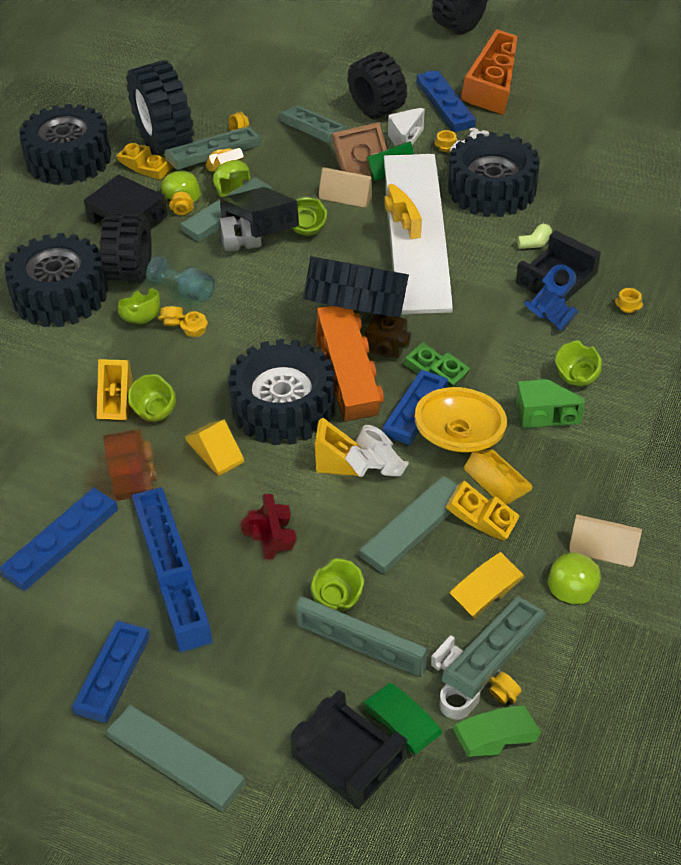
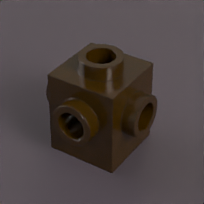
(387, 335)

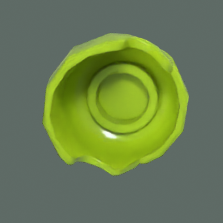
(230, 176)
(180, 182)
(311, 216)
(140, 308)
(578, 363)
(152, 398)
(574, 578)
(338, 585)

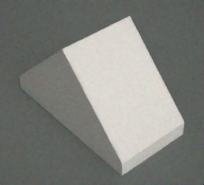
(406, 126)

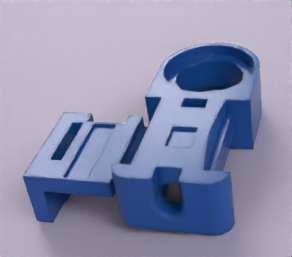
(548, 299)

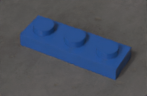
(401, 422)
(111, 672)

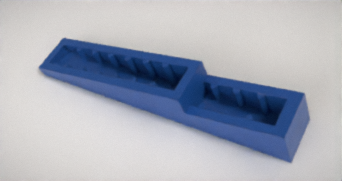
(172, 570)

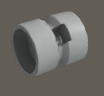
(230, 241)

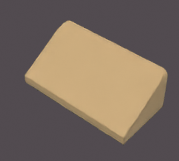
(345, 187)
(605, 540)

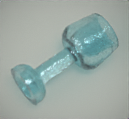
(192, 282)

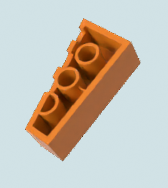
(491, 74)
(353, 372)

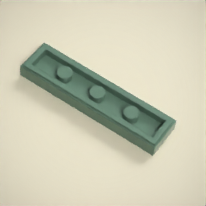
(311, 123)
(200, 150)
(207, 220)
(409, 527)
(361, 636)
(493, 647)
(176, 758)

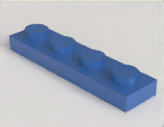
(445, 101)
(58, 539)

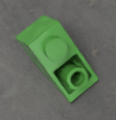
(547, 404)

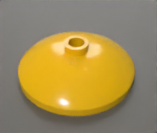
(460, 419)

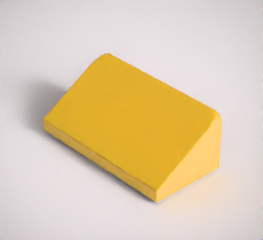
(497, 476)

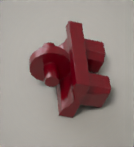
(266, 524)

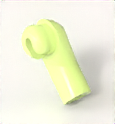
(537, 239)

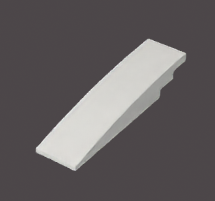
(424, 257)

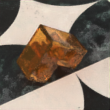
(128, 463)

